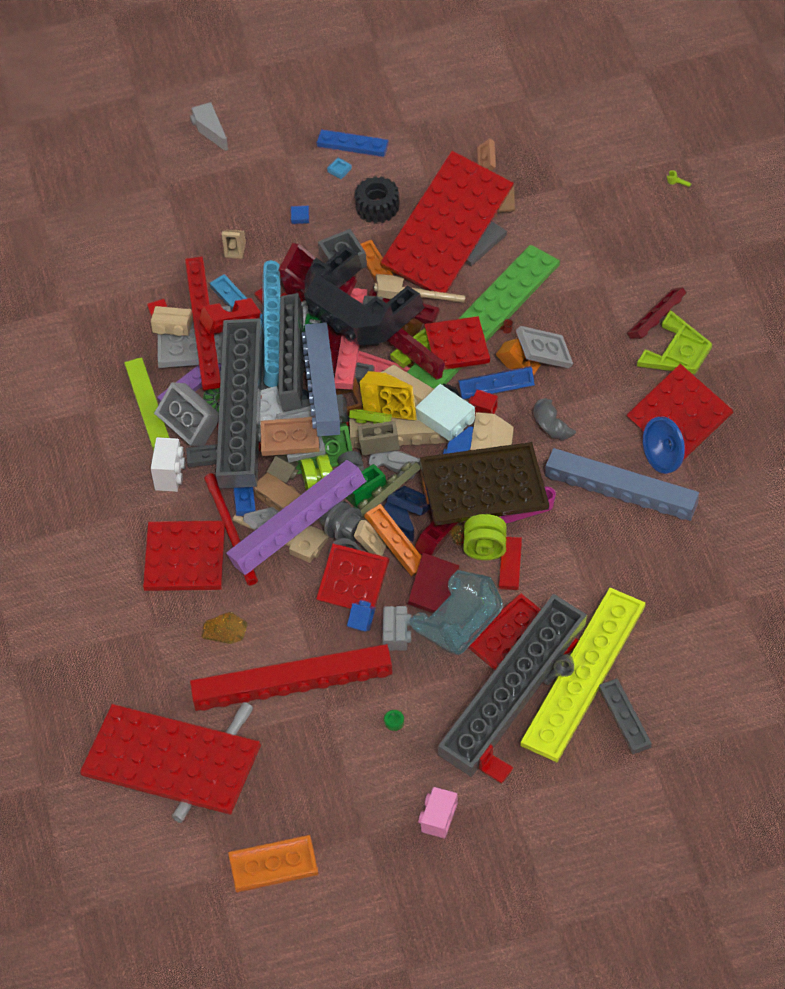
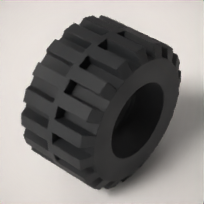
(373, 209)

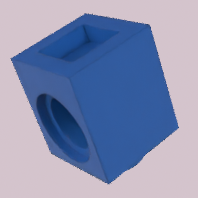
(361, 616)

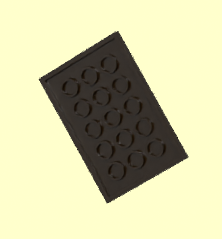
(483, 482)

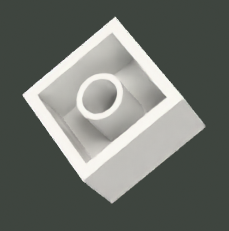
(167, 464)

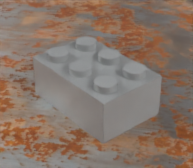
(187, 414)

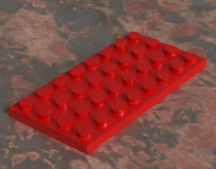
(447, 224)
(171, 759)

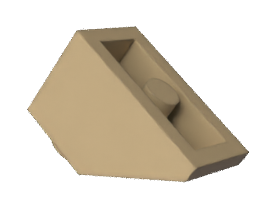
(233, 243)

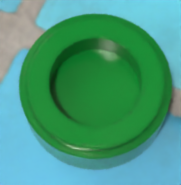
(394, 720)

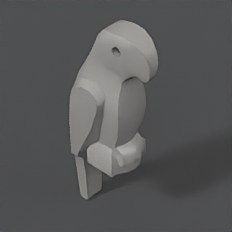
(392, 460)

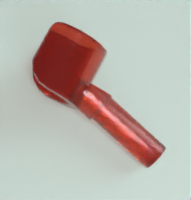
(507, 326)

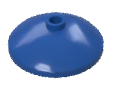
(663, 444)

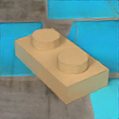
(369, 538)

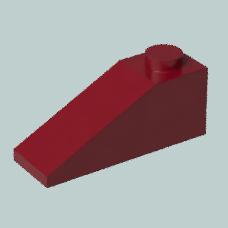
(434, 537)

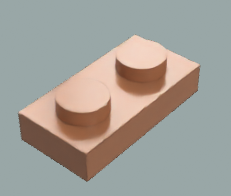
(486, 154)

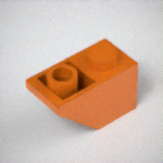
(513, 356)

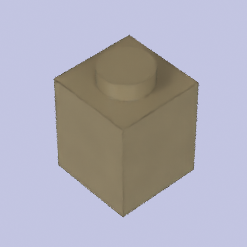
(282, 468)

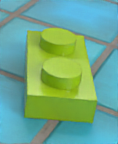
(363, 416)

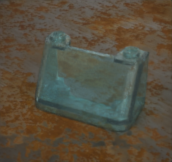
(463, 615)

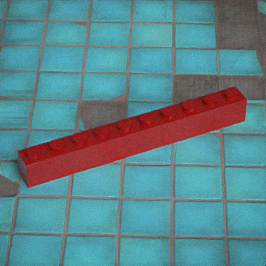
(291, 677)

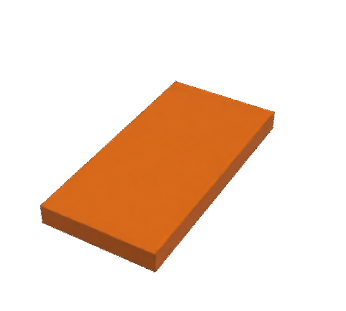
(273, 863)

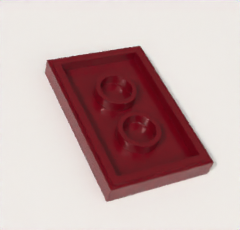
(431, 583)

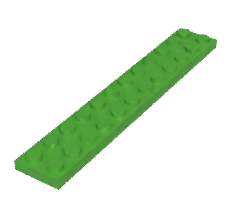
(501, 300)

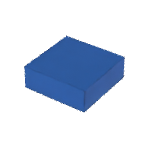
(299, 214)

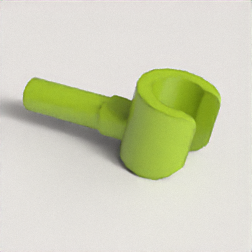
(673, 179)

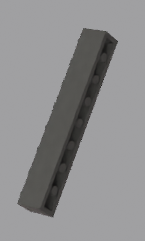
(291, 352)

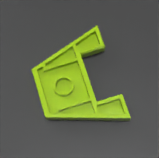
(686, 348)

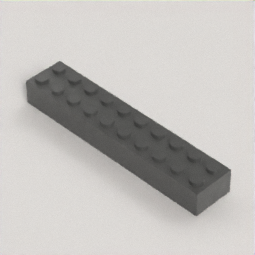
(240, 404)
(512, 684)

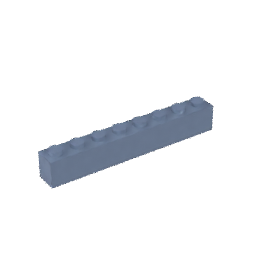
(321, 380)
(622, 484)

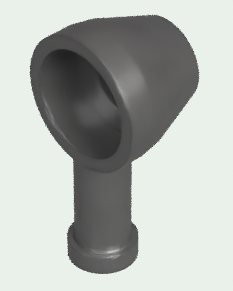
(561, 668)

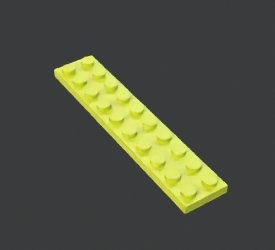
(592, 661)

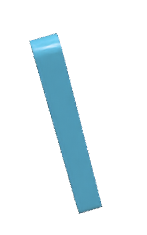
(271, 322)

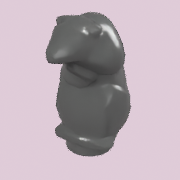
(545, 416)

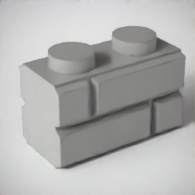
(395, 627)

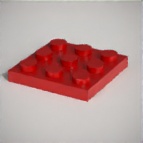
(458, 342)
(352, 577)

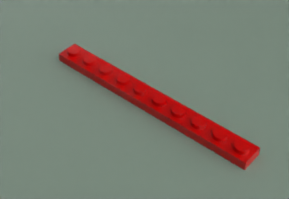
(205, 342)

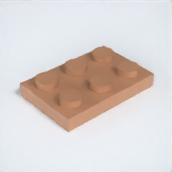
(288, 436)

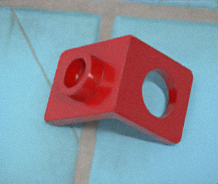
(494, 766)

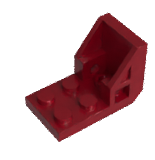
(295, 268)

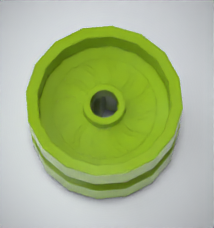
(313, 475)
(485, 537)

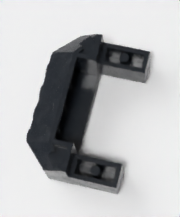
(346, 315)

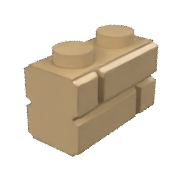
(172, 321)

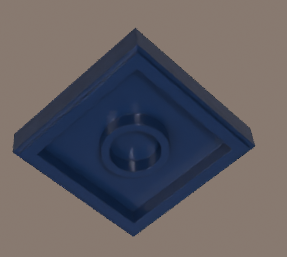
(409, 500)

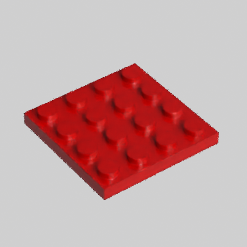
(687, 404)
(184, 555)
(506, 630)

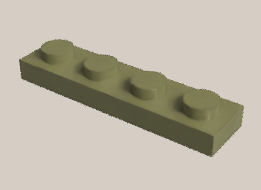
(392, 484)

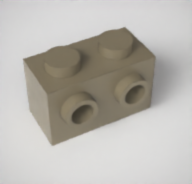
(378, 438)

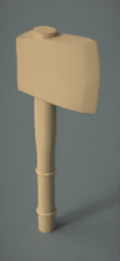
(389, 286)
(304, 545)

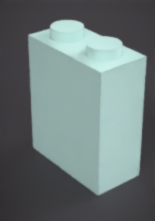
(445, 412)

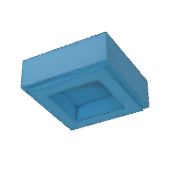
(339, 168)

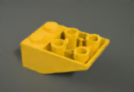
(388, 395)

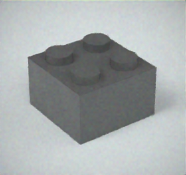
(332, 245)

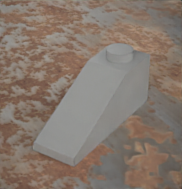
(208, 124)

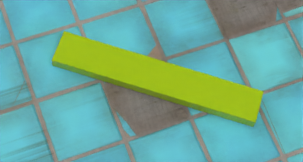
(146, 399)

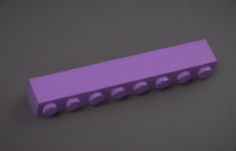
(296, 517)

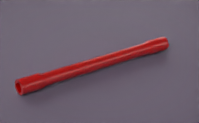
(212, 484)

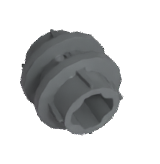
(341, 521)

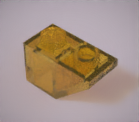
(225, 628)

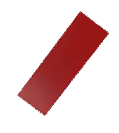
(511, 564)

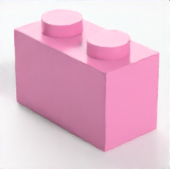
(438, 812)

